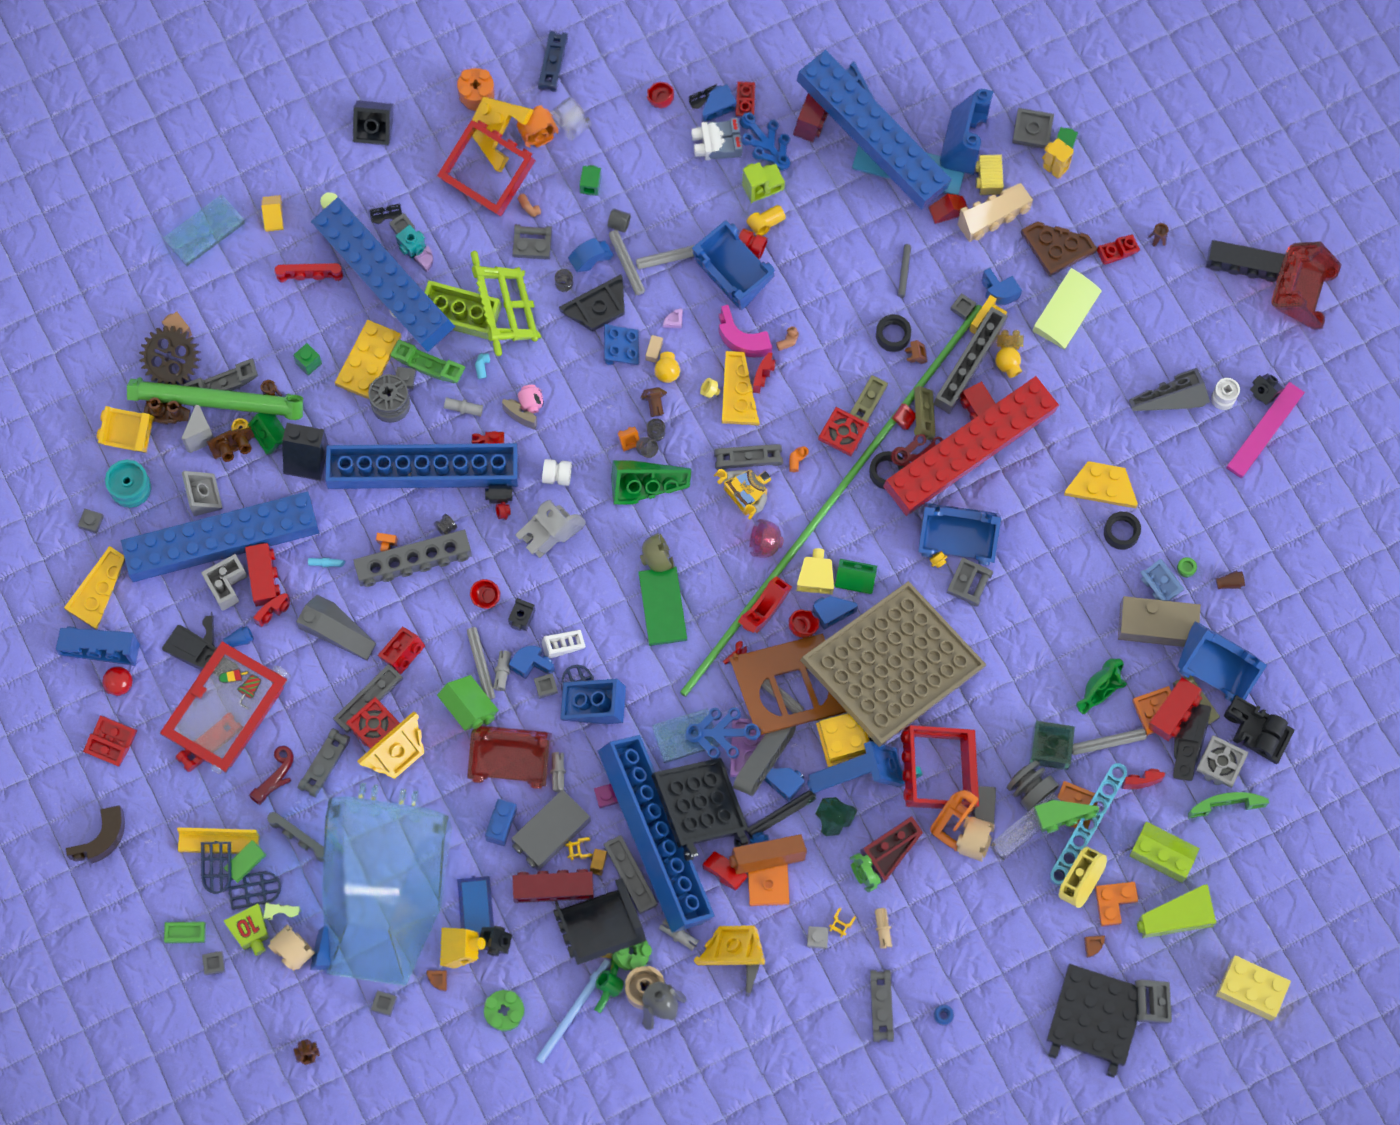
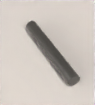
(904, 270)

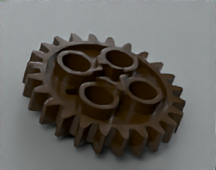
(164, 371)

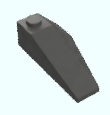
(1182, 393)
(331, 624)

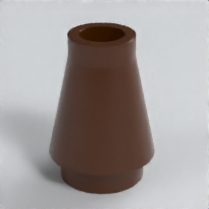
(1233, 580)

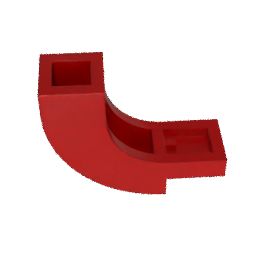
(765, 606)

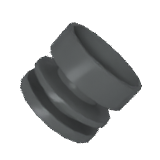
(389, 408)
(1032, 785)

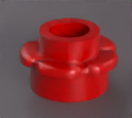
(503, 511)

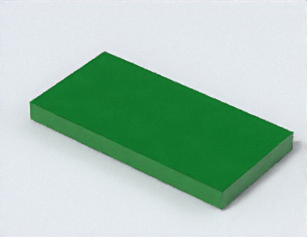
(662, 606)

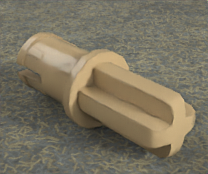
(883, 928)

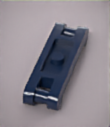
(552, 60)

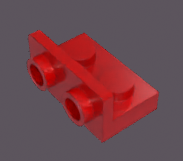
(402, 649)

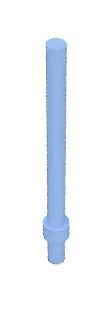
(572, 1012)

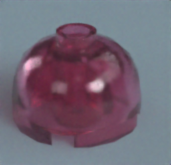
(765, 539)

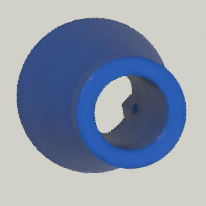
(239, 637)

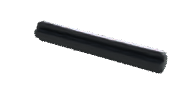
(781, 813)

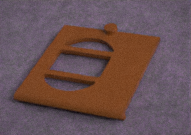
(763, 664)

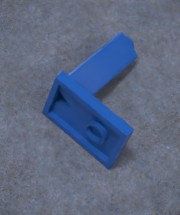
(880, 761)

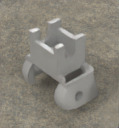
(550, 529)

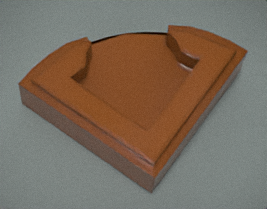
(1093, 945)
(438, 979)

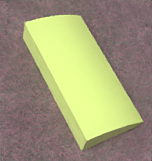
(1067, 309)

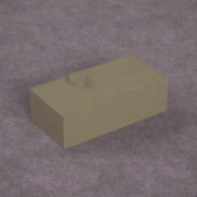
(1156, 621)

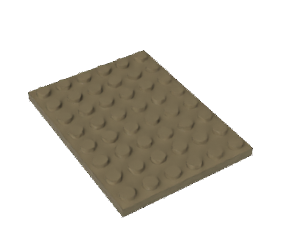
(893, 663)

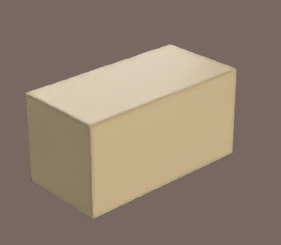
(654, 349)

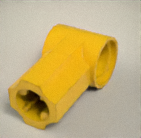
(762, 222)

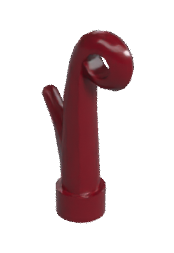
(275, 780)

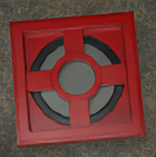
(843, 433)
(373, 724)

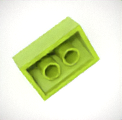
(1164, 852)

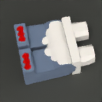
(718, 140)

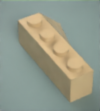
(994, 212)

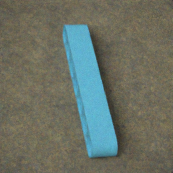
(1084, 833)

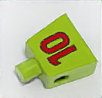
(249, 929)

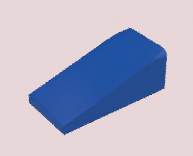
(321, 958)

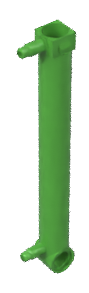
(289, 406)

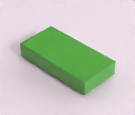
(246, 860)
(184, 932)

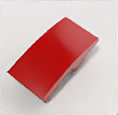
(745, 98)
(1117, 250)
(763, 371)
(277, 605)
(1148, 779)
(720, 866)

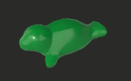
(1102, 685)

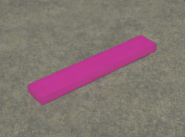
(1265, 430)

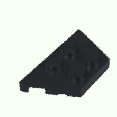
(597, 305)

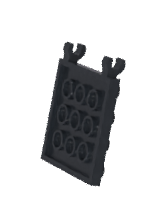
(700, 805)
(1095, 1017)

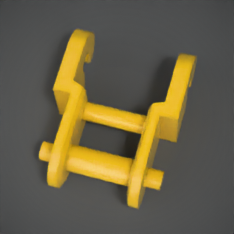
(570, 845)
(833, 927)

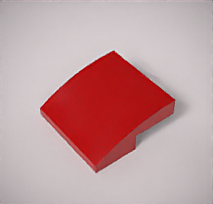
(110, 740)

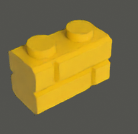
(1057, 158)

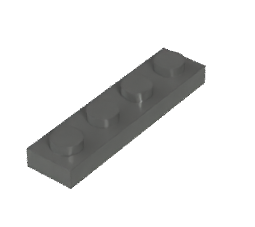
(378, 688)
(632, 876)

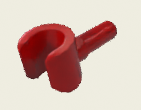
(738, 645)

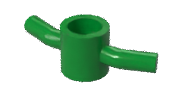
(609, 984)

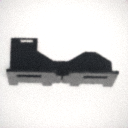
(697, 103)
(379, 218)
(208, 623)

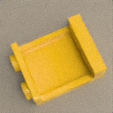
(125, 429)

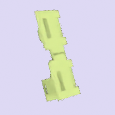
(272, 909)

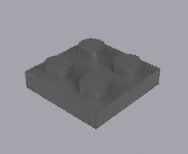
(1032, 128)

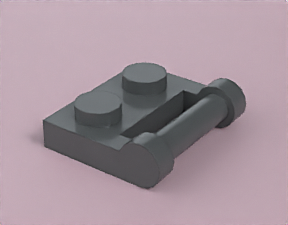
(532, 247)
(963, 579)
(1158, 1000)

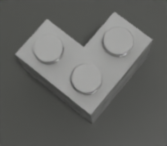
(222, 577)

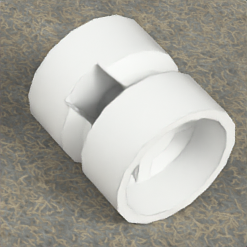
(1225, 393)
(556, 472)

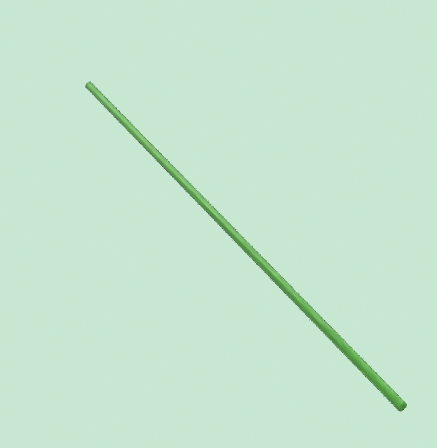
(828, 504)

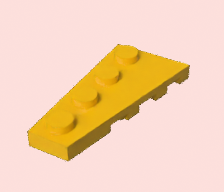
(738, 393)
(95, 591)

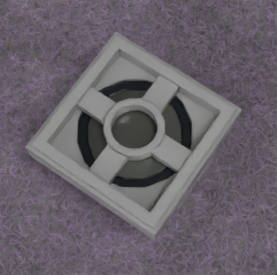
(1221, 762)

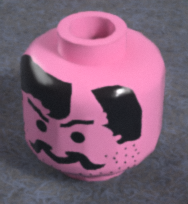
(530, 398)

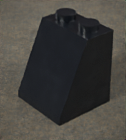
(304, 451)

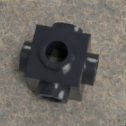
(1266, 388)
(496, 940)

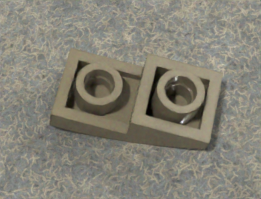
(514, 410)

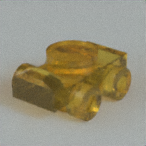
(1014, 341)

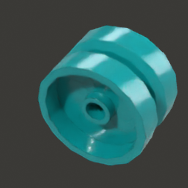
(128, 483)

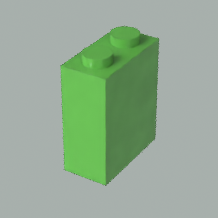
(468, 703)

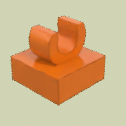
(628, 438)
(386, 541)

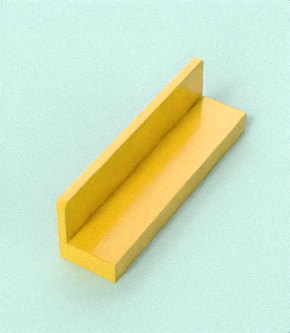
(191, 839)

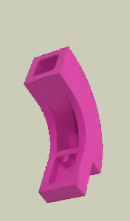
(752, 344)

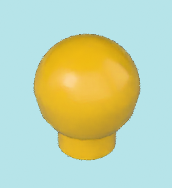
(1008, 361)
(667, 368)

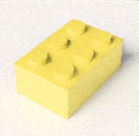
(1253, 988)

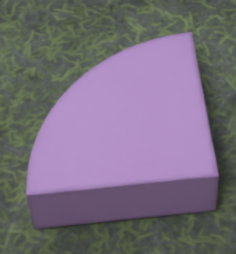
(425, 259)
(674, 319)

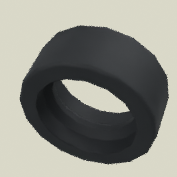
(897, 320)
(883, 456)
(1127, 517)

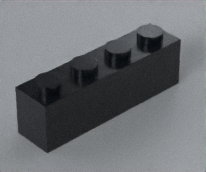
(1244, 260)

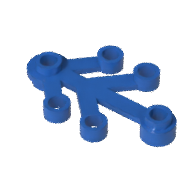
(767, 143)
(720, 732)

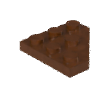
(1057, 246)

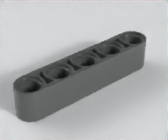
(762, 760)

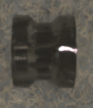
(563, 276)
(658, 426)
(651, 447)
(445, 525)

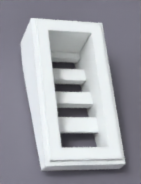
(556, 651)

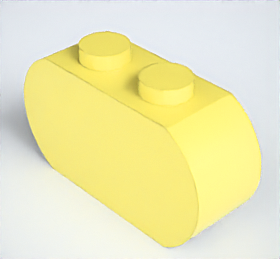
(1082, 877)

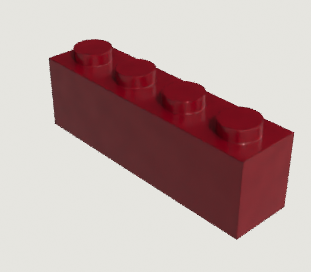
(553, 886)

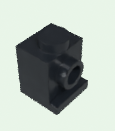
(523, 622)

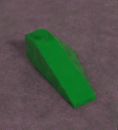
(643, 480)

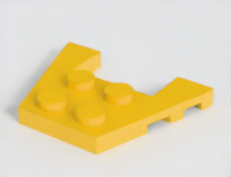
(497, 116)

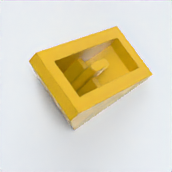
(272, 213)

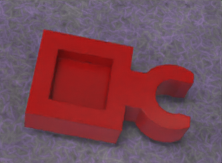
(488, 438)

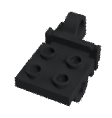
(1260, 731)

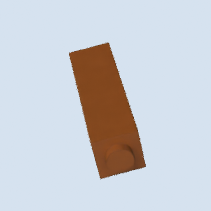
(768, 854)

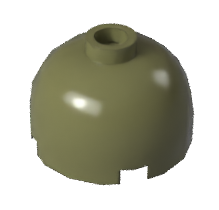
(656, 554)

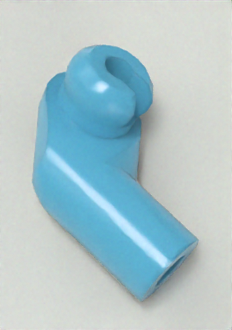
(479, 365)

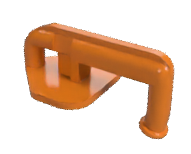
(952, 807)

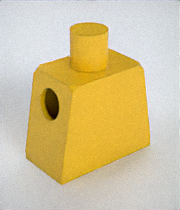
(459, 947)

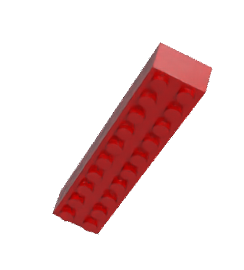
(971, 446)

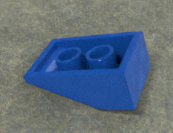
(593, 701)

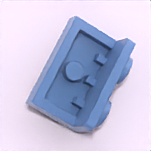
(1162, 581)

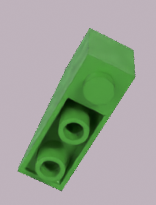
(1058, 813)

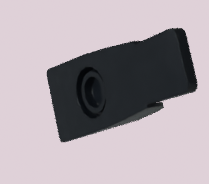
(189, 647)
(1190, 742)

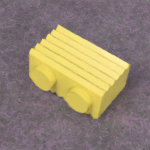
(990, 174)

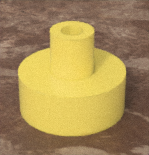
(709, 388)

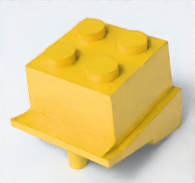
(841, 739)

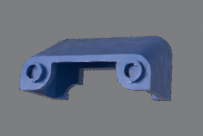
(961, 146)
(732, 264)
(959, 532)
(1219, 662)

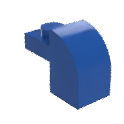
(589, 253)
(1004, 291)
(527, 659)

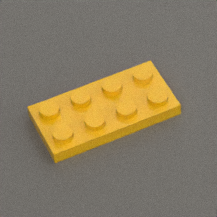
(367, 358)

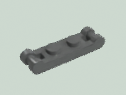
(748, 456)
(324, 763)
(291, 831)
(881, 1005)

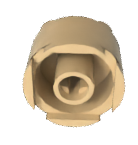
(975, 839)
(291, 947)
(636, 978)

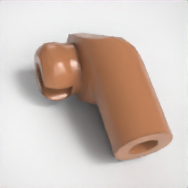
(526, 205)
(790, 339)

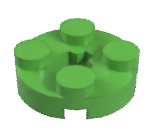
(864, 872)
(638, 959)
(513, 1017)

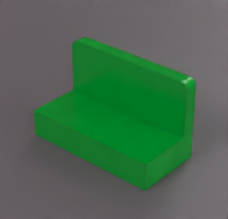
(267, 431)
(856, 576)

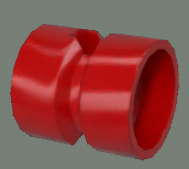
(755, 244)

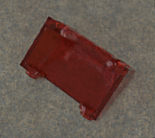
(1301, 281)
(509, 755)

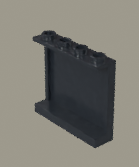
(600, 925)

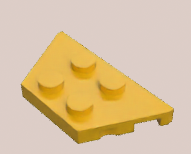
(1103, 484)
(396, 749)
(733, 947)

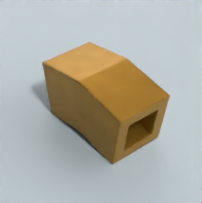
(598, 862)

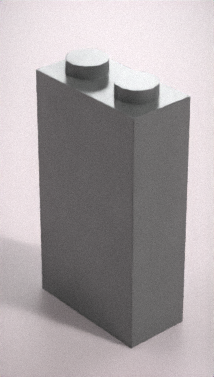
(550, 830)

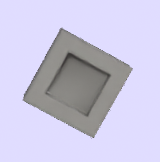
(817, 937)

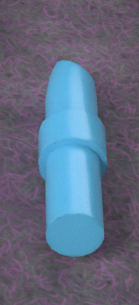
(325, 562)

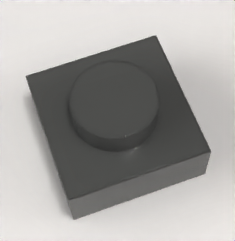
(400, 223)
(963, 306)
(407, 375)
(90, 521)
(545, 685)
(213, 963)
(383, 1003)

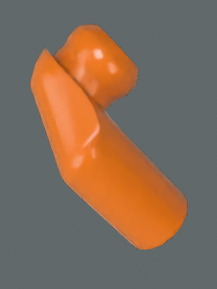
(796, 456)

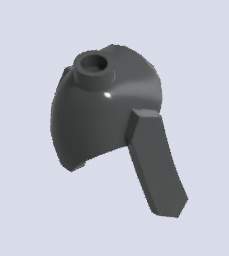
(660, 1001)

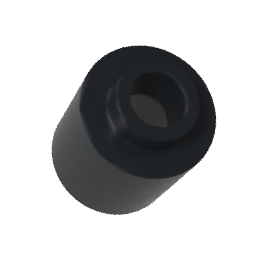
(498, 493)

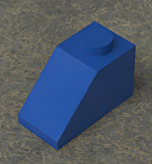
(719, 103)
(832, 610)
(785, 782)

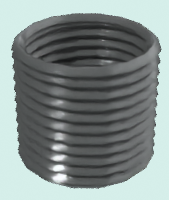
(619, 220)

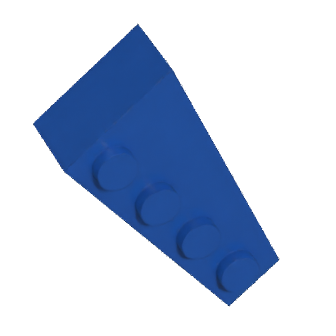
(98, 645)

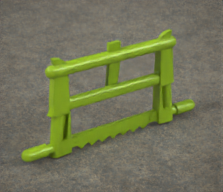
(501, 274)

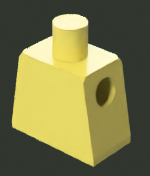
(816, 574)

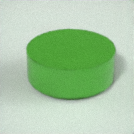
(1186, 567)

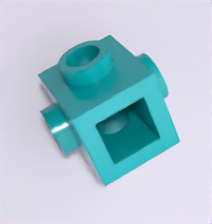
(410, 241)

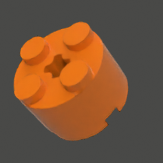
(473, 86)
(539, 128)

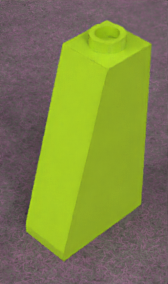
(1181, 914)

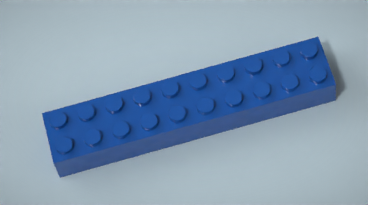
(873, 129)
(383, 274)
(430, 465)
(219, 536)
(670, 874)

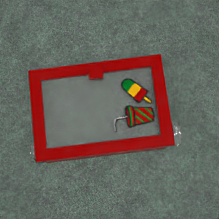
(225, 707)

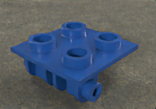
(621, 345)

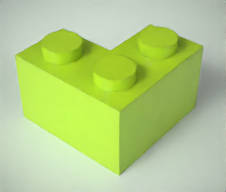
(761, 181)

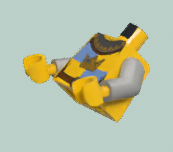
(745, 489)

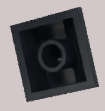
(372, 122)

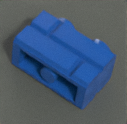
(501, 822)

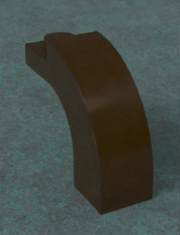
(106, 842)

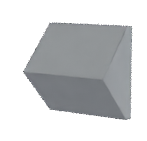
(196, 431)
(201, 492)

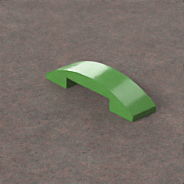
(426, 363)
(1251, 801)

